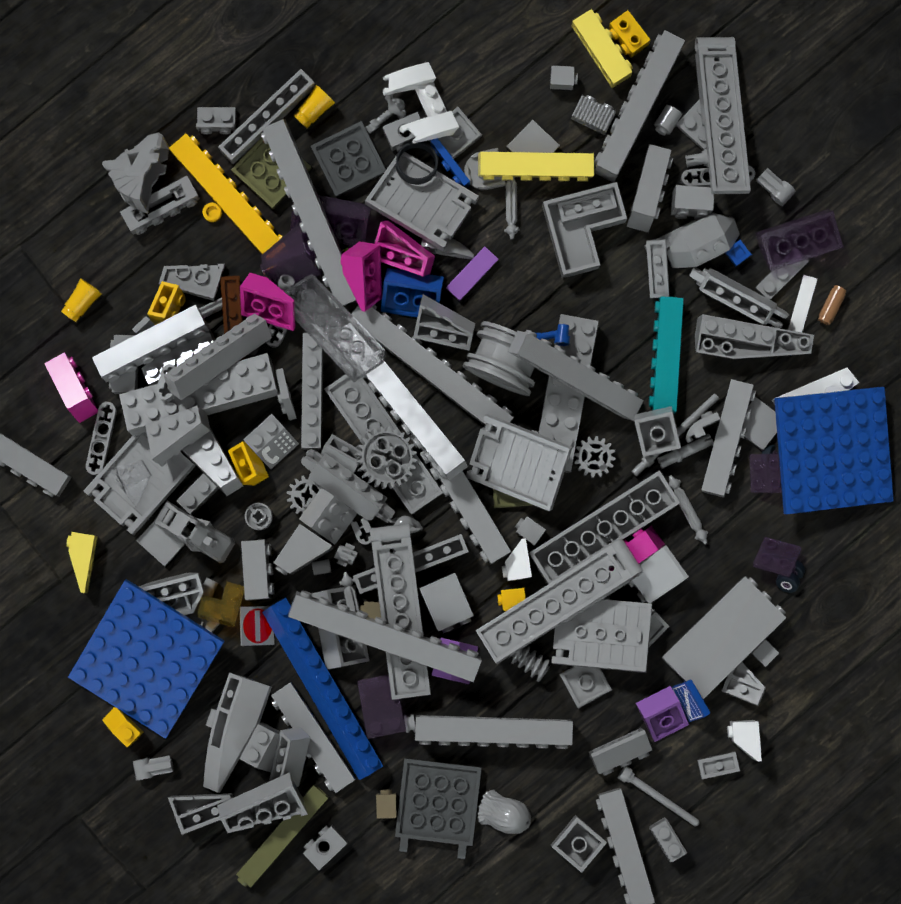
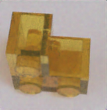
(224, 610)

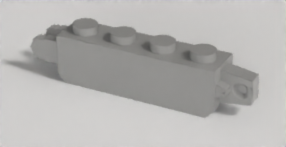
(738, 296)
(347, 486)

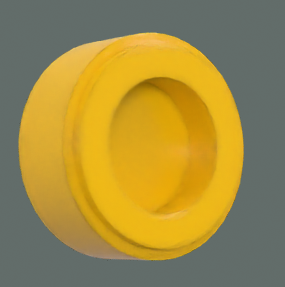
(212, 212)

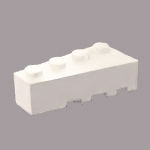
(837, 381)

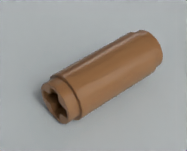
(832, 305)

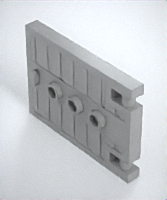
(421, 207)
(519, 462)
(159, 487)
(606, 637)

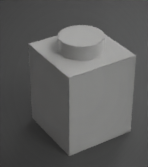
(563, 77)
(530, 530)

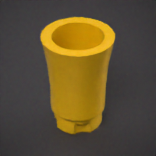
(313, 107)
(80, 300)

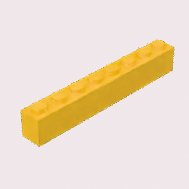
(224, 193)

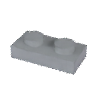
(718, 765)

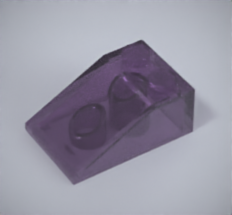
(380, 712)

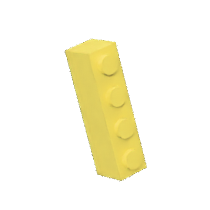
(601, 48)

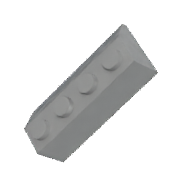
(337, 649)

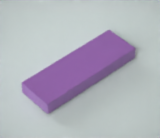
(472, 273)

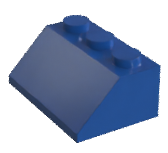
(405, 290)

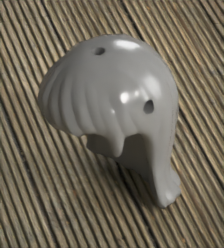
(503, 813)

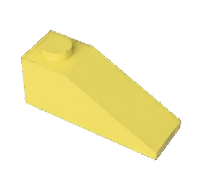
(82, 554)

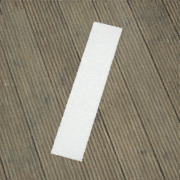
(802, 304)

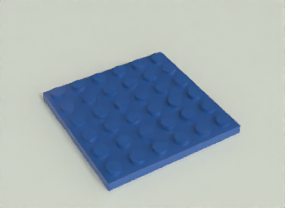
(833, 450)
(146, 658)

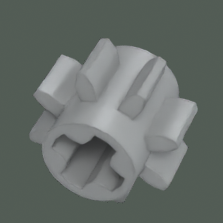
(346, 554)

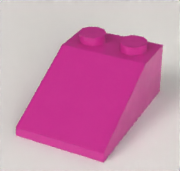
(363, 273)
(268, 301)

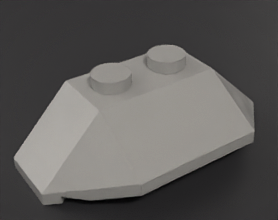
(702, 241)
(179, 591)

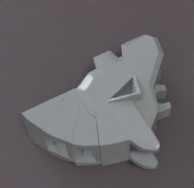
(138, 170)
(202, 538)

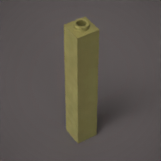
(280, 838)

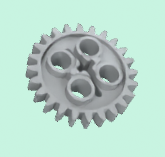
(381, 473)

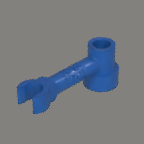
(561, 335)

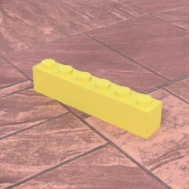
(536, 165)

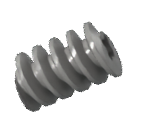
(531, 662)

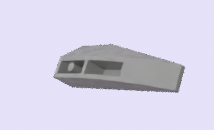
(747, 340)
(233, 725)

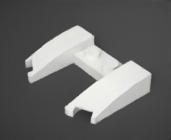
(438, 121)

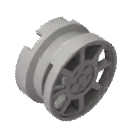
(258, 516)

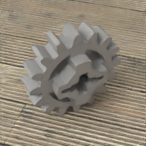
(600, 464)
(299, 494)

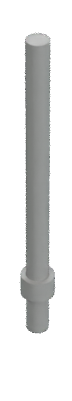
(647, 461)

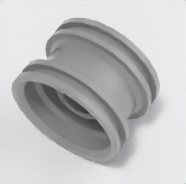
(496, 364)

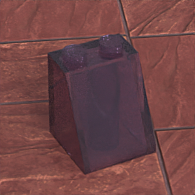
(290, 257)

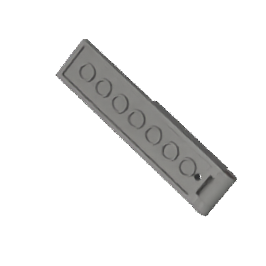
(722, 115)
(560, 601)
(399, 604)

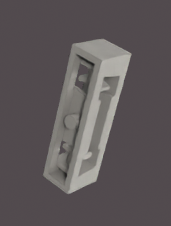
(173, 208)

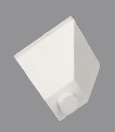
(517, 564)
(746, 737)

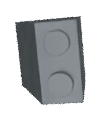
(301, 551)
(659, 576)
(447, 603)
(261, 747)

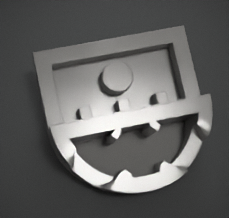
(697, 428)

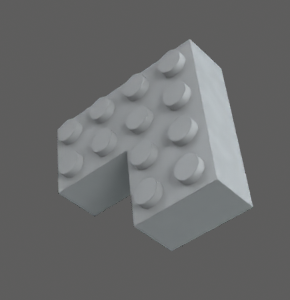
(573, 239)

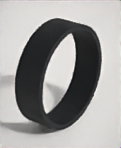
(416, 181)

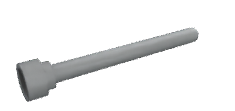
(627, 775)

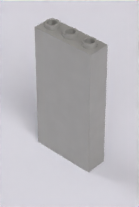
(725, 636)

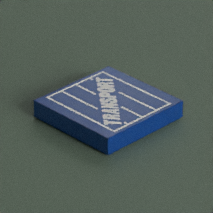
(691, 700)

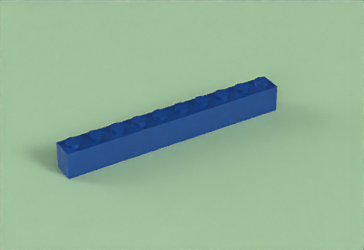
(323, 690)

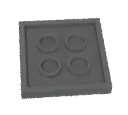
(348, 159)

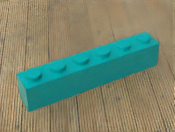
(666, 353)

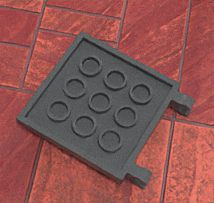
(438, 803)

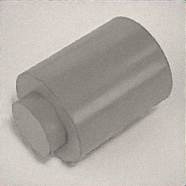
(667, 120)

